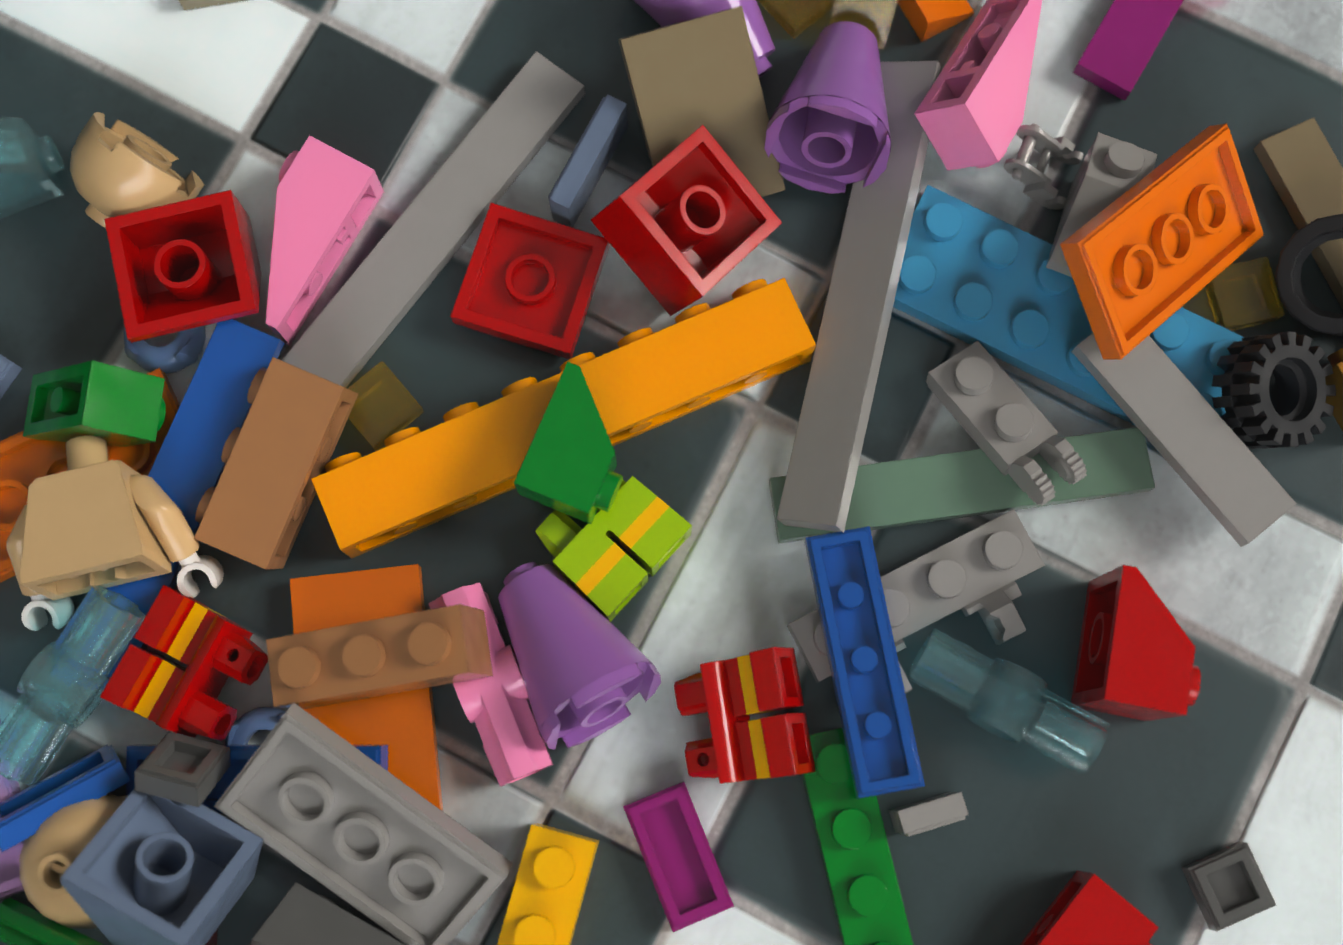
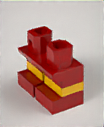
(731, 695)
(180, 696)

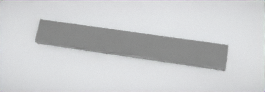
(437, 223)
(858, 315)

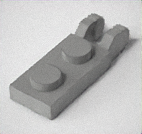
(1004, 422)

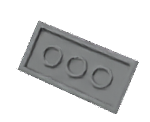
(363, 832)

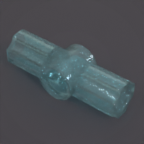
(65, 683)
(1008, 701)

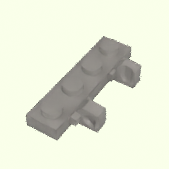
(964, 574)

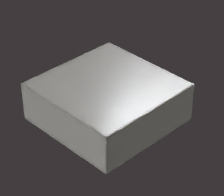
(928, 813)

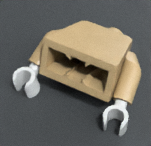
(98, 529)

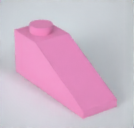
(983, 86)
(316, 219)

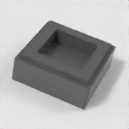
(182, 769)
(1228, 886)

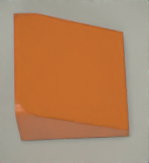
(934, 16)

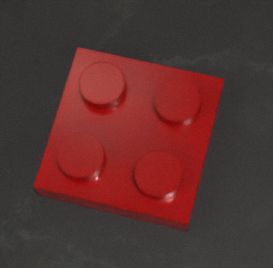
(530, 281)

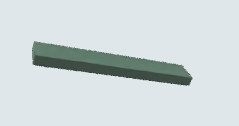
(972, 485)

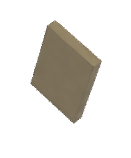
(698, 77)

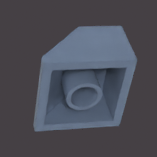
(162, 872)

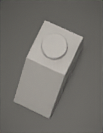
(1103, 177)

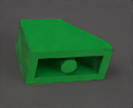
(95, 401)
(571, 454)

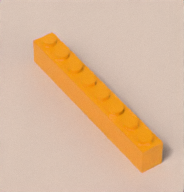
(634, 388)

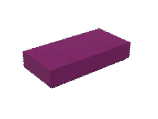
(1125, 43)
(678, 856)

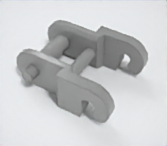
(1037, 184)

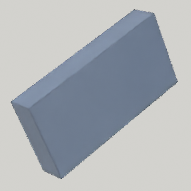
(588, 161)

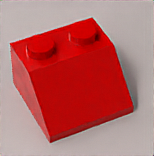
(687, 221)
(184, 265)
(1133, 652)

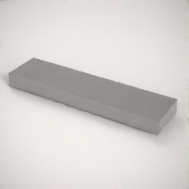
(1190, 437)

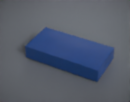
(80, 781)

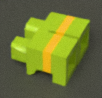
(597, 564)

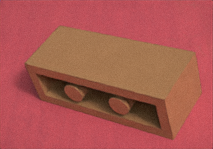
(271, 464)
(379, 657)

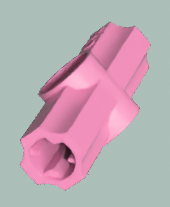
(499, 701)

